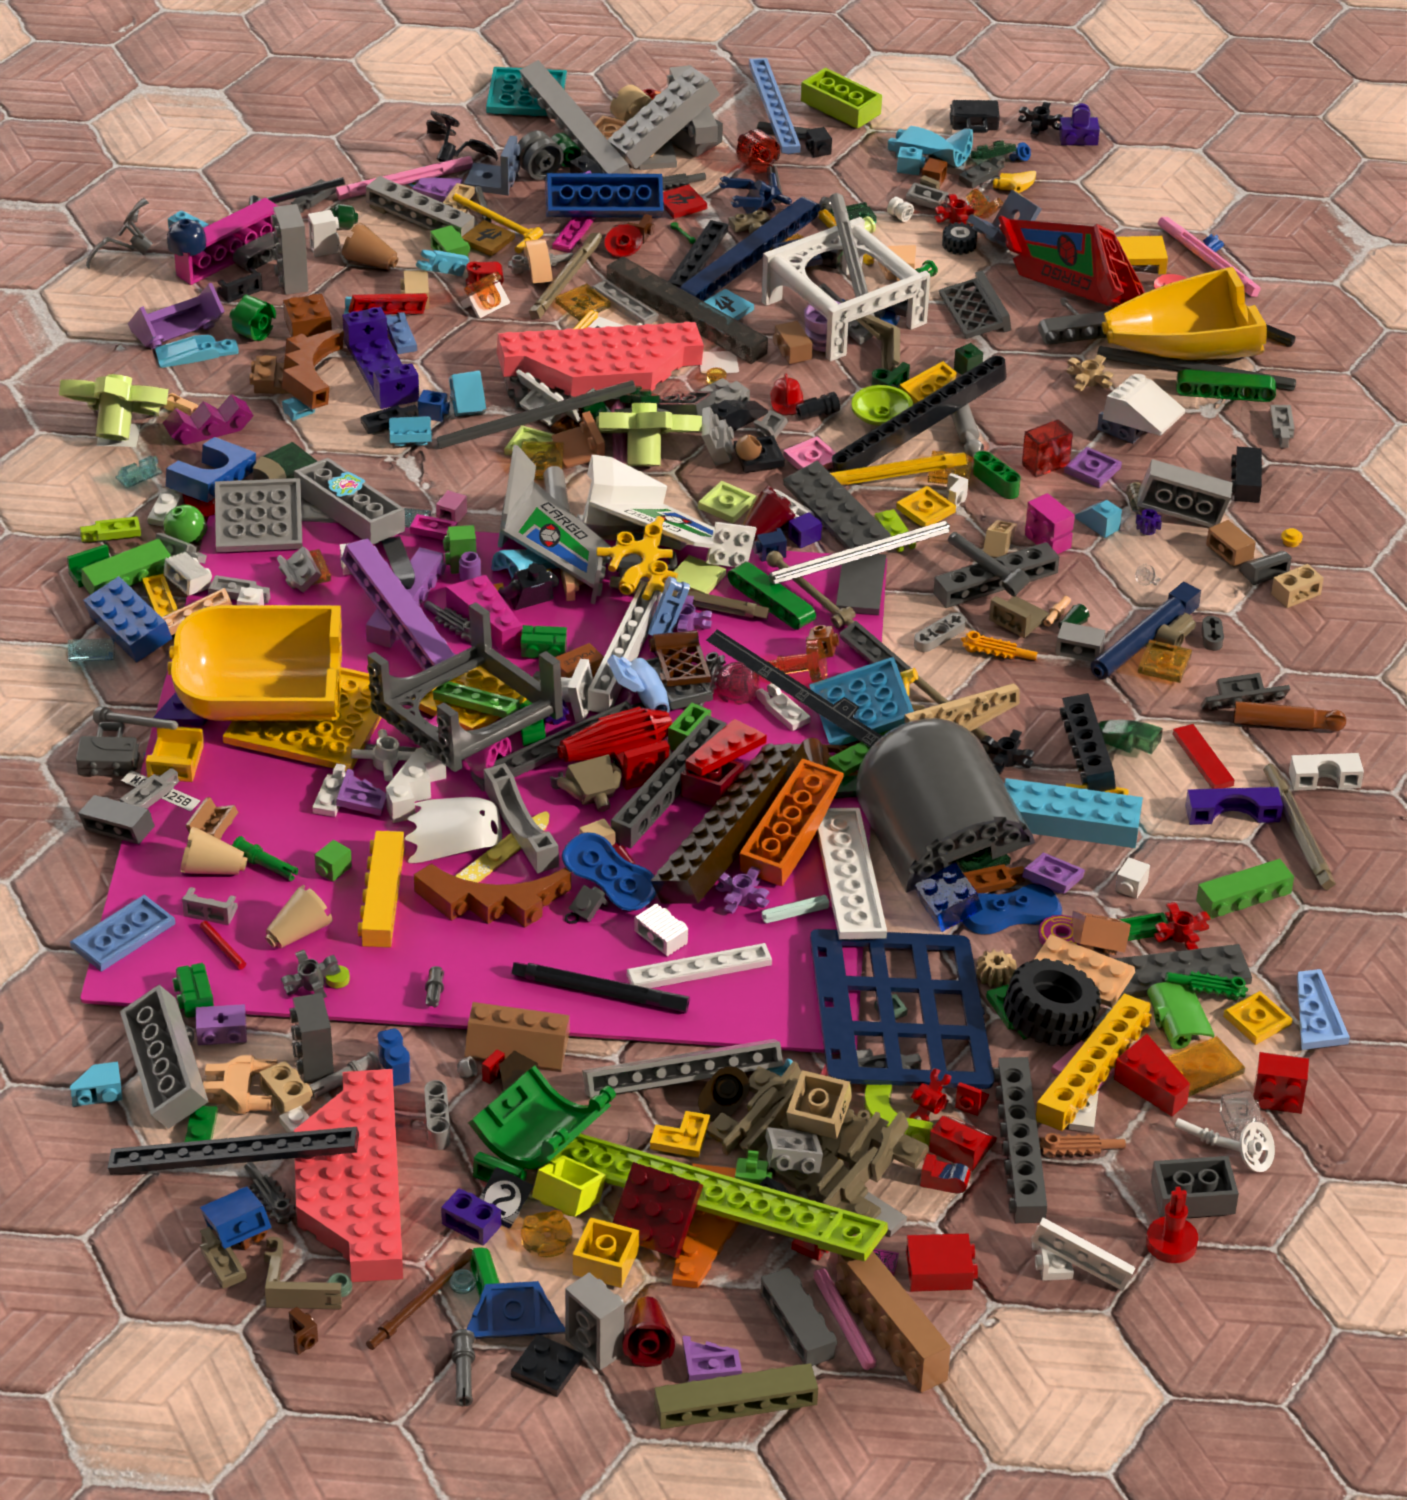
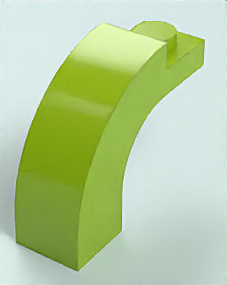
(879, 1100)

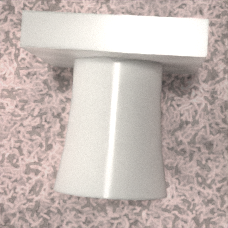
(576, 689)

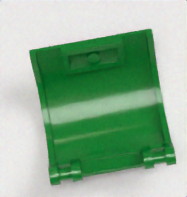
(534, 1122)

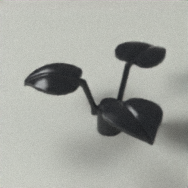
(448, 150)

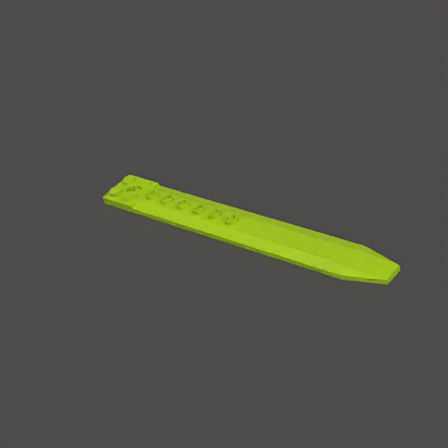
(741, 1200)

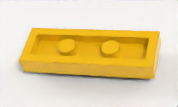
(159, 595)

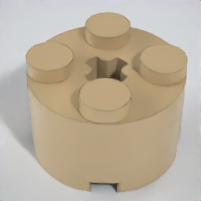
(629, 102)

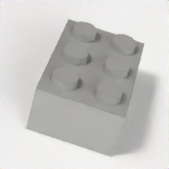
(594, 1320)

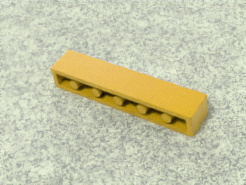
(382, 890)

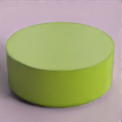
(339, 980)

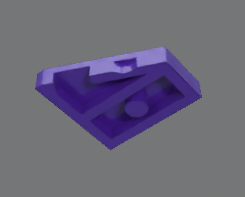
(176, 711)

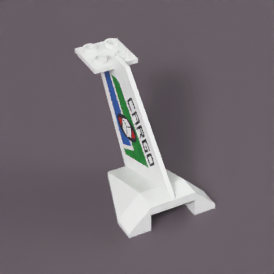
(630, 500)

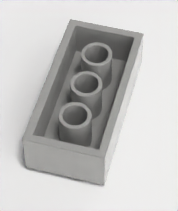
(290, 249)
(1184, 493)

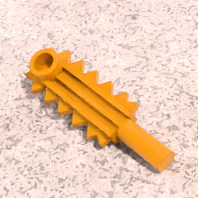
(974, 642)

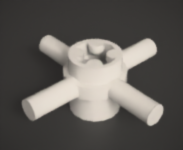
(384, 754)

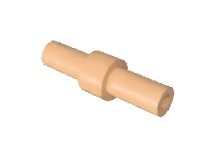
(1057, 611)

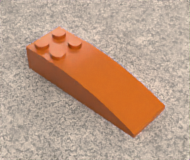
(790, 822)

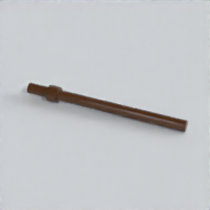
(389, 1328)

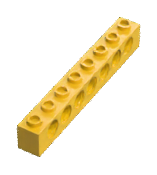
(1093, 1062)

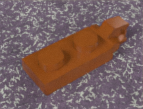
(995, 878)

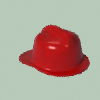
(786, 395)

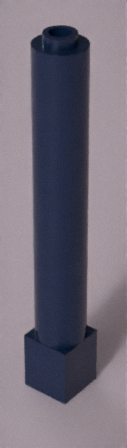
(1180, 600)

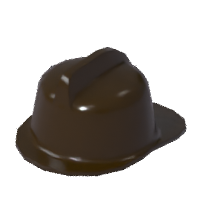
(724, 1092)

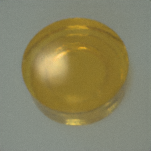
(715, 374)

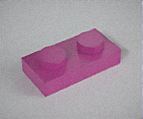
(430, 526)

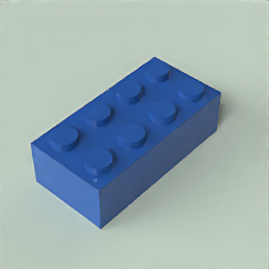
(127, 619)

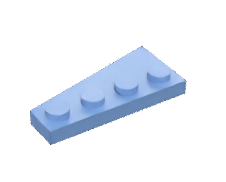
(1318, 1013)

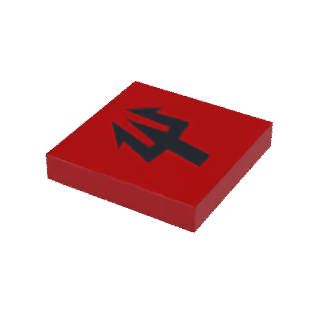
(683, 201)

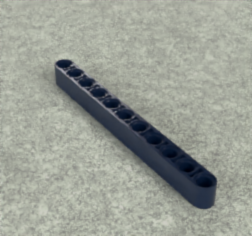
(751, 249)

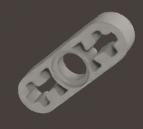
(927, 638)

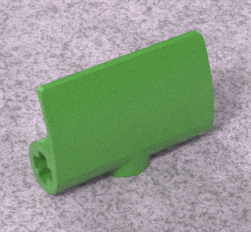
(1178, 1013)

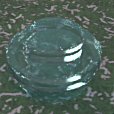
(462, 1281)

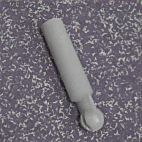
(967, 430)
(556, 485)

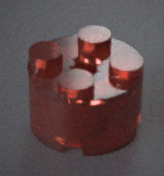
(757, 150)

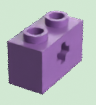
(221, 1024)

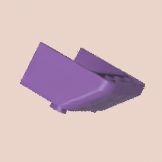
(177, 319)

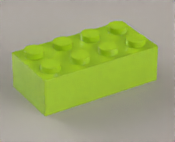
(841, 98)

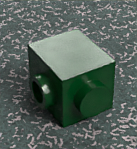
(967, 358)

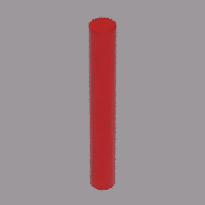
(223, 945)

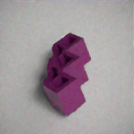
(208, 421)

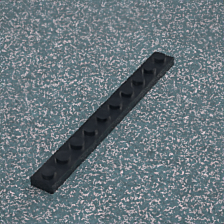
(233, 1150)

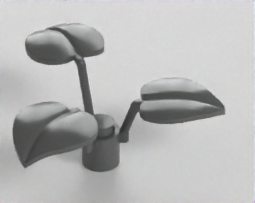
(138, 240)

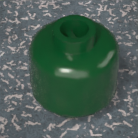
(346, 215)

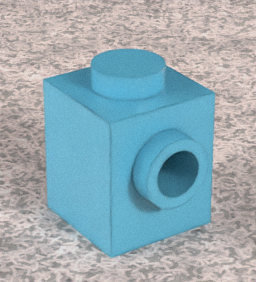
(910, 160)

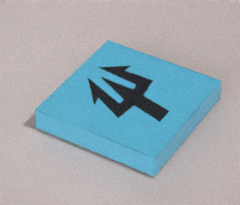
(730, 304)

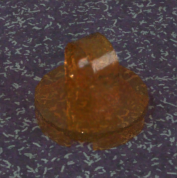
(981, 205)
(484, 288)

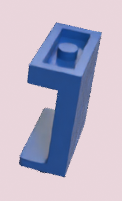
(236, 1217)

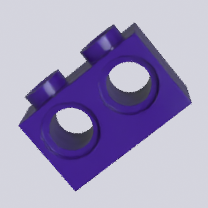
(471, 1216)

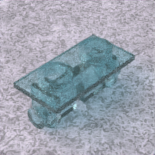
(132, 475)

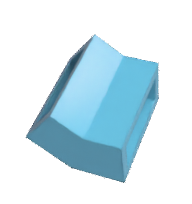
(296, 409)

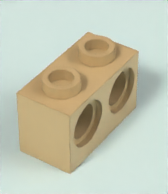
(1297, 585)
(285, 1087)

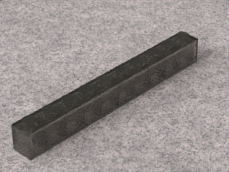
(687, 308)

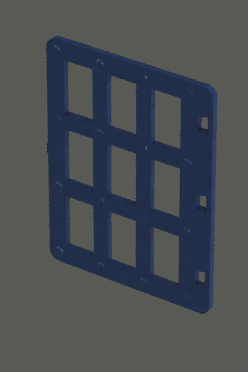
(839, 1029)

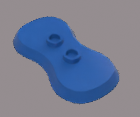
(596, 860)
(1024, 906)

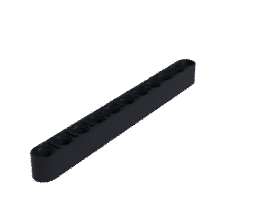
(921, 415)

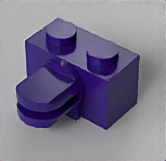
(1079, 128)

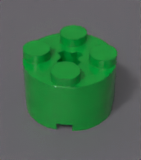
(253, 318)

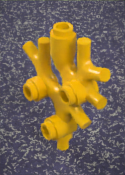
(650, 567)

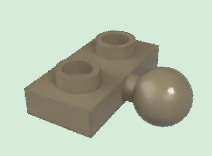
(749, 221)

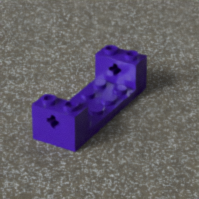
(377, 360)

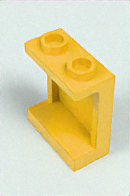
(1145, 251)
(176, 750)

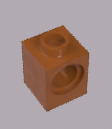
(935, 169)

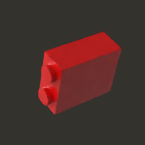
(940, 1262)

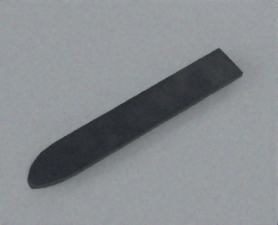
(399, 560)

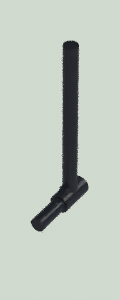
(301, 192)

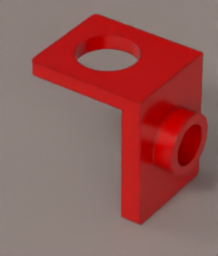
(970, 1099)

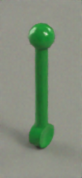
(674, 225)

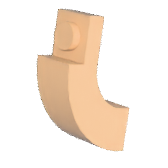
(538, 260)

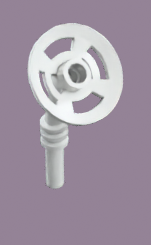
(1246, 1147)

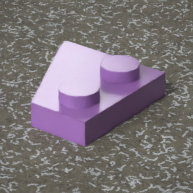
(436, 187)
(360, 795)
(709, 1360)

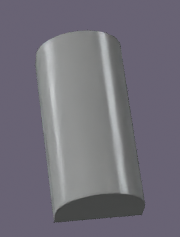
(927, 196)

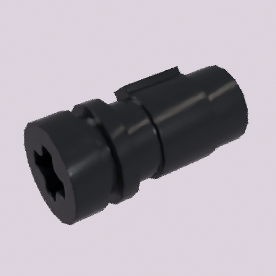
(816, 406)

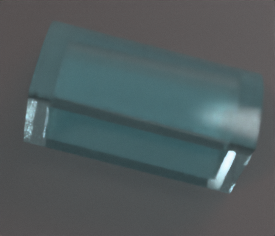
(91, 649)

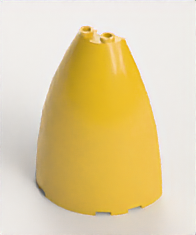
(1190, 320)

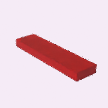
(390, 303)
(1203, 757)

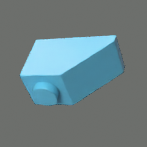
(1101, 518)

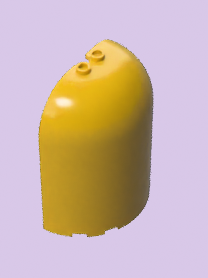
(259, 662)

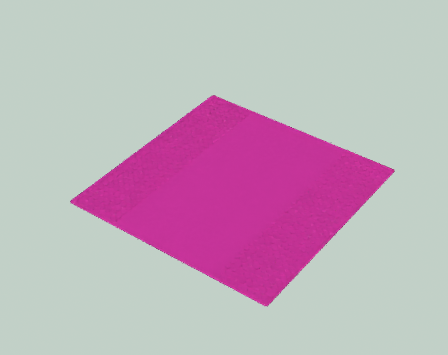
(477, 957)

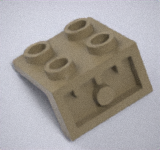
(1016, 615)

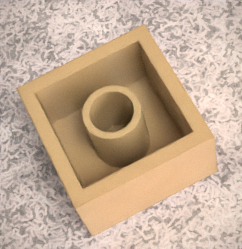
(819, 1104)

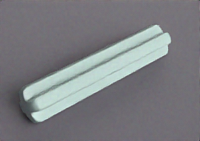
(795, 909)

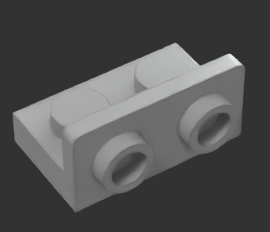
(299, 569)

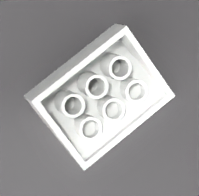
(1142, 406)

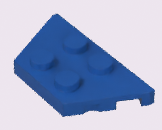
(514, 1312)

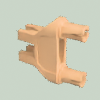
(231, 1084)

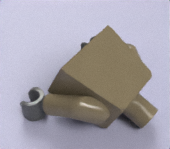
(590, 781)

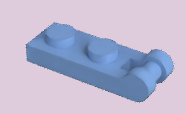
(401, 333)
(668, 607)

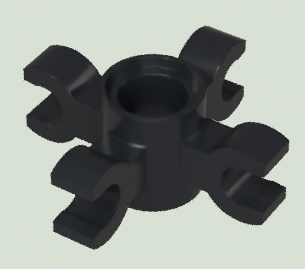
(1040, 118)
(1007, 751)

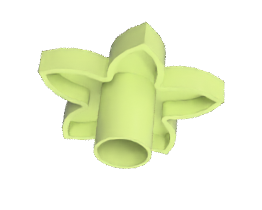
(115, 402)
(645, 430)

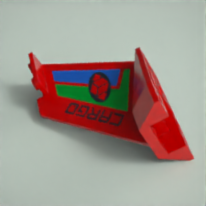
(1073, 259)

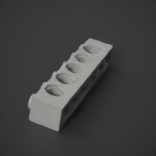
(416, 206)

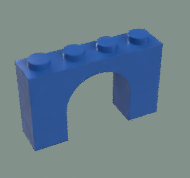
(231, 461)

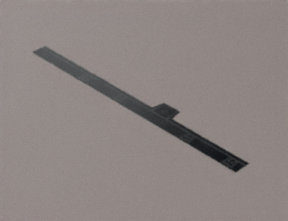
(839, 713)

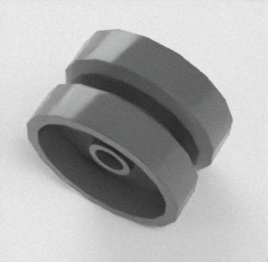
(539, 154)

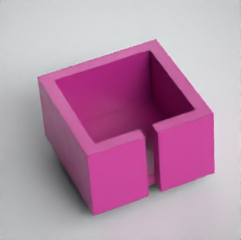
(1049, 523)

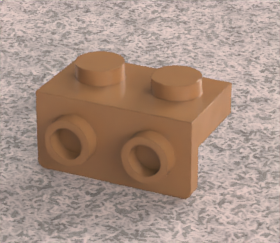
(211, 818)

